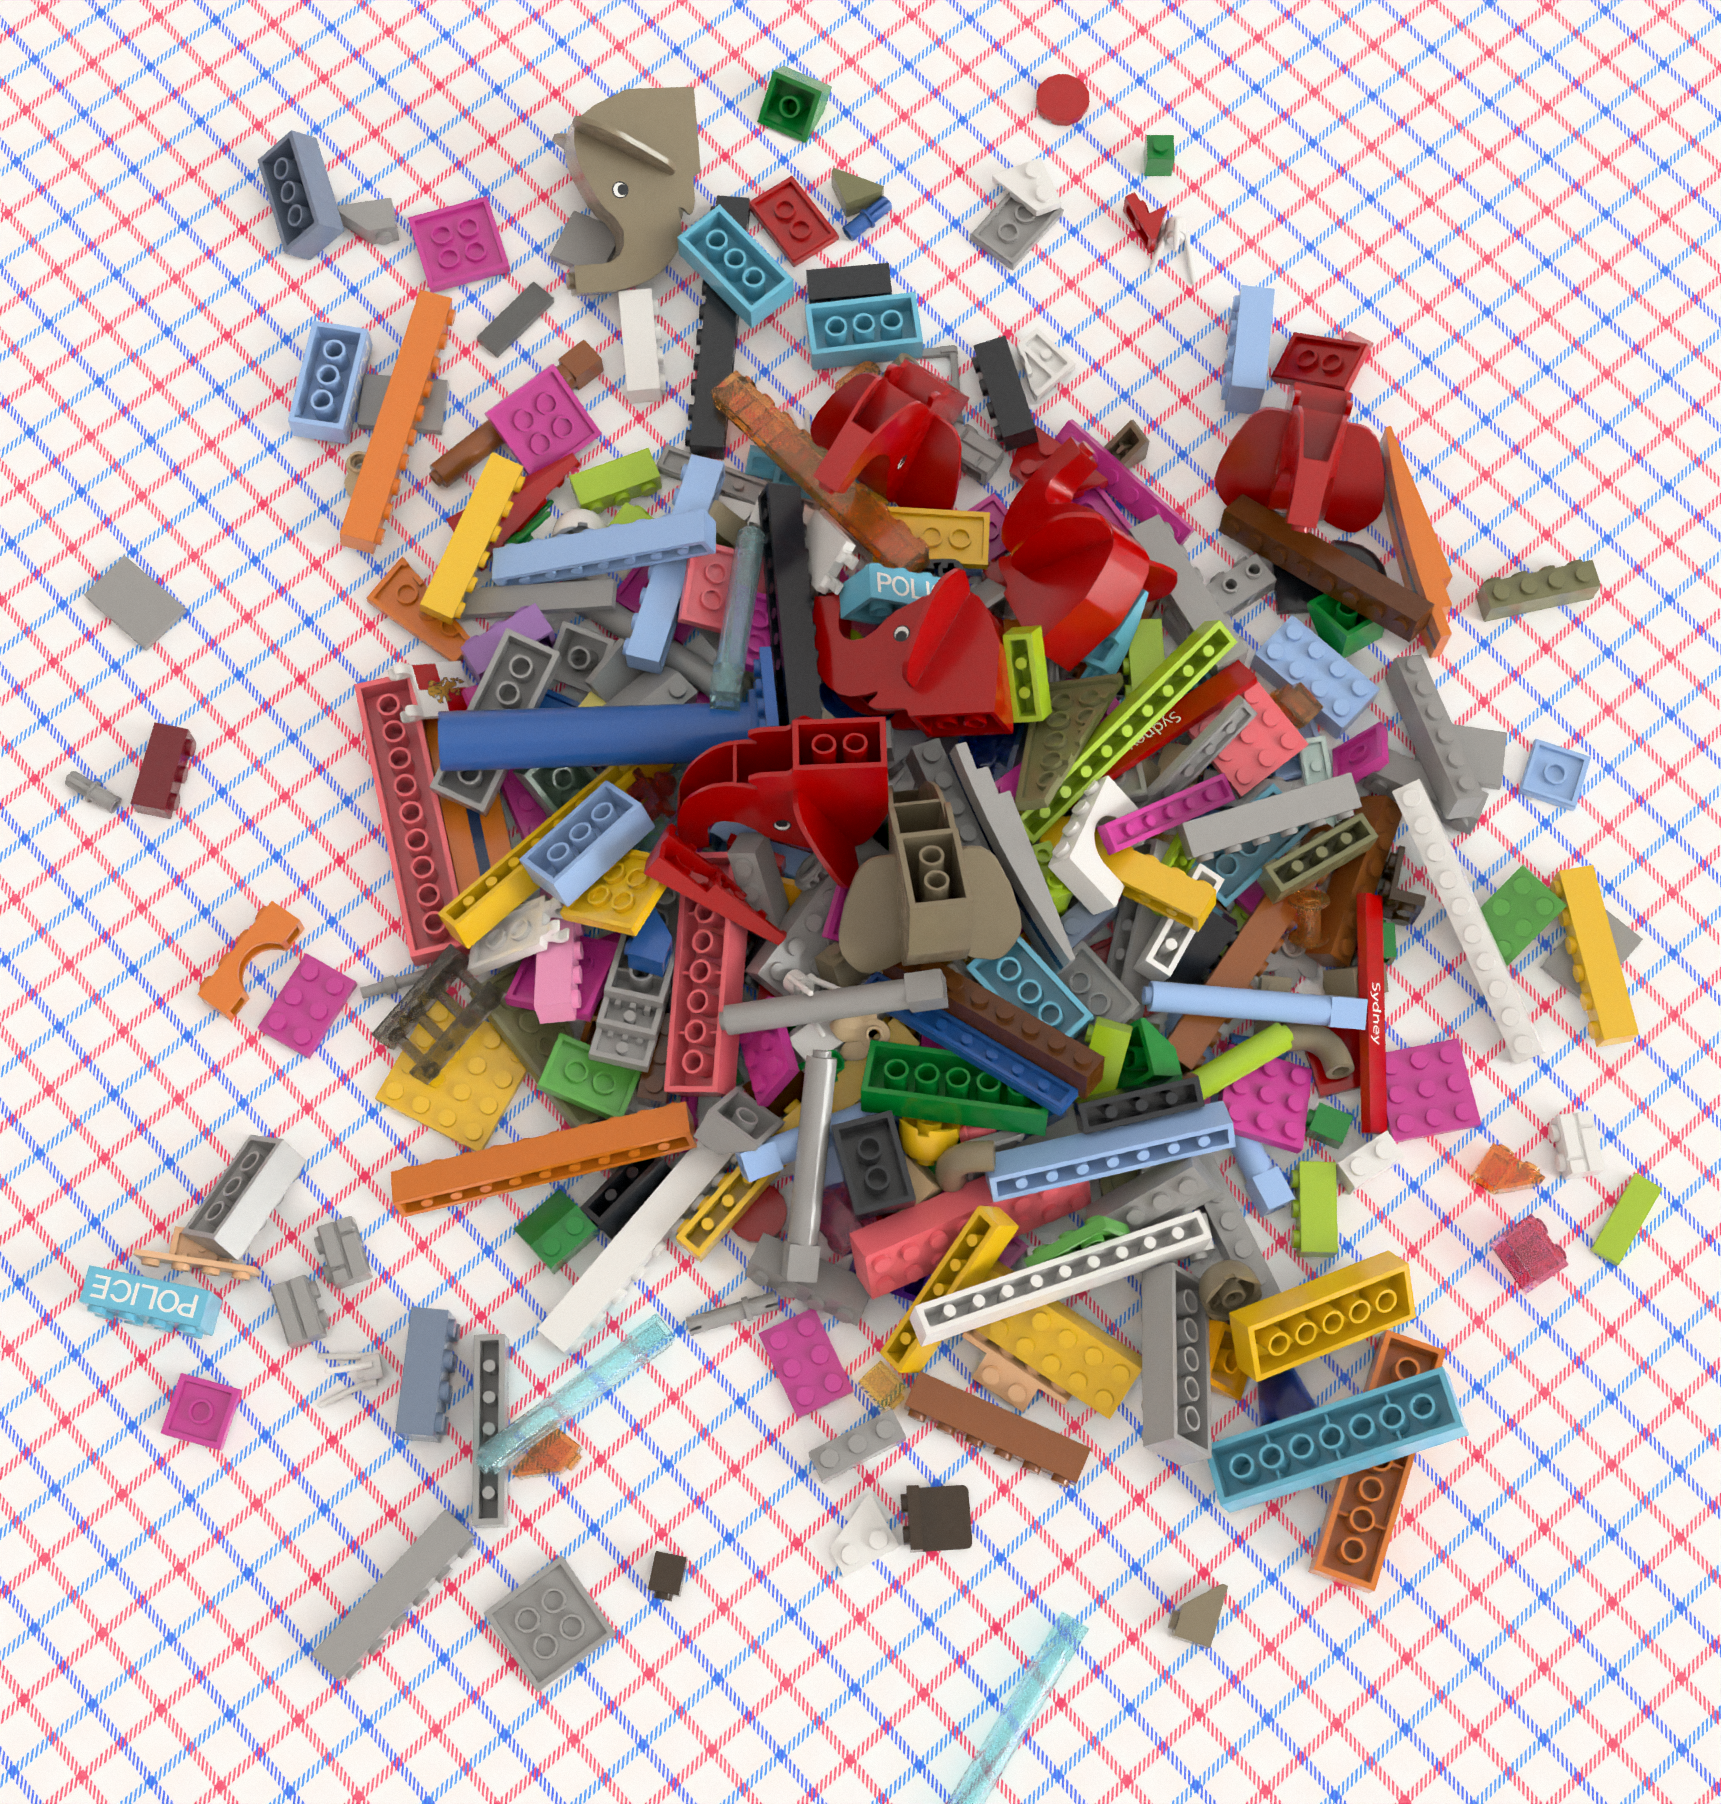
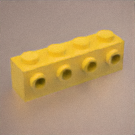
(720, 1212)

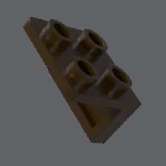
(1398, 905)
(936, 1518)

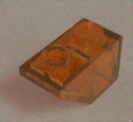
(1297, 704)
(1503, 1173)

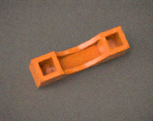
(271, 931)

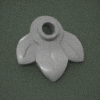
(1291, 964)

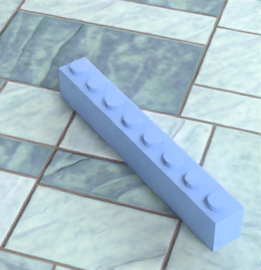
(606, 549)
(660, 601)
(1110, 1151)

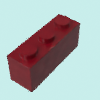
(163, 771)

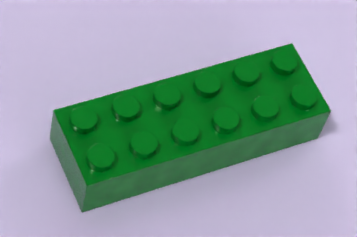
(944, 1089)

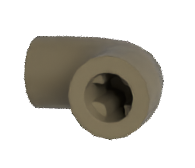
(1325, 1045)
(963, 1159)

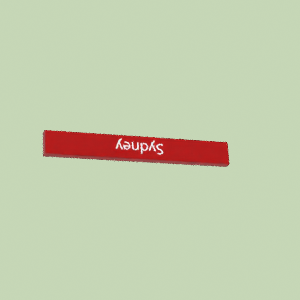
(1187, 713)
(1372, 1039)

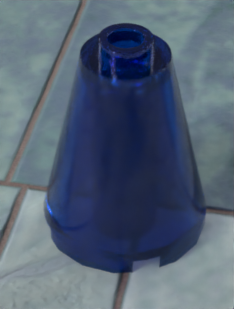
(1282, 1397)

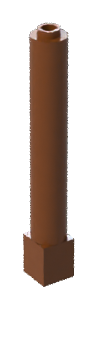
(576, 366)

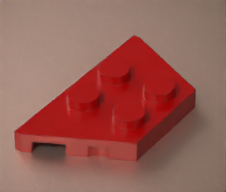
(1031, 457)

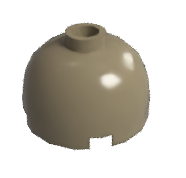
(1227, 1288)

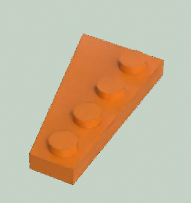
(400, 598)

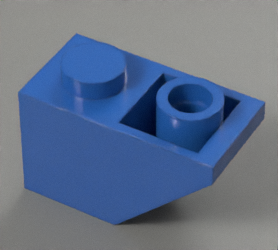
(651, 947)

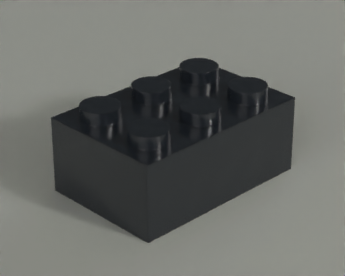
(873, 1165)

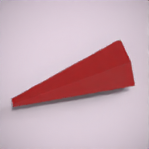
(528, 500)
(696, 878)

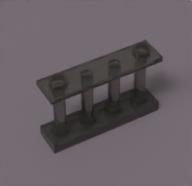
(422, 997)

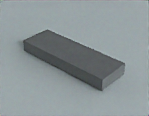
(515, 319)

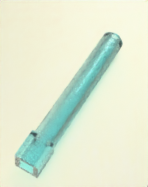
(730, 663)
(636, 1350)
(1020, 1711)

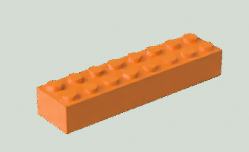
(1368, 1501)

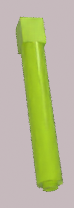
(1244, 1058)

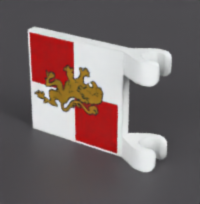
(435, 686)

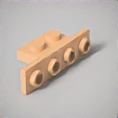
(187, 1253)
(1010, 1376)

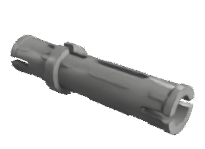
(732, 1313)

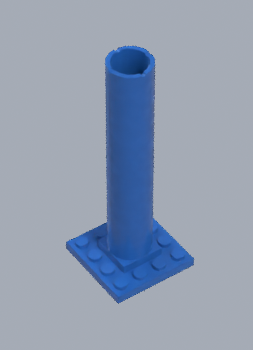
(601, 733)

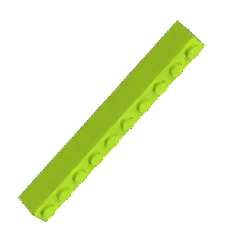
(1134, 718)

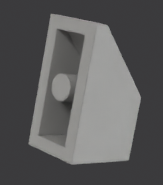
(371, 220)

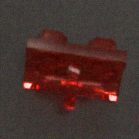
(655, 790)

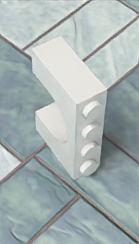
(1076, 856)

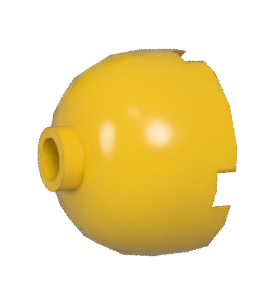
(926, 1139)

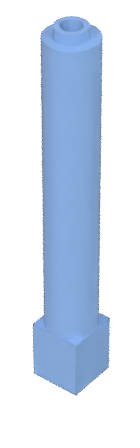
(1255, 1004)
(782, 1147)
(1264, 1182)

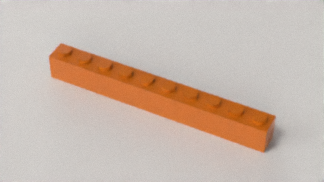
(396, 422)
(543, 1159)

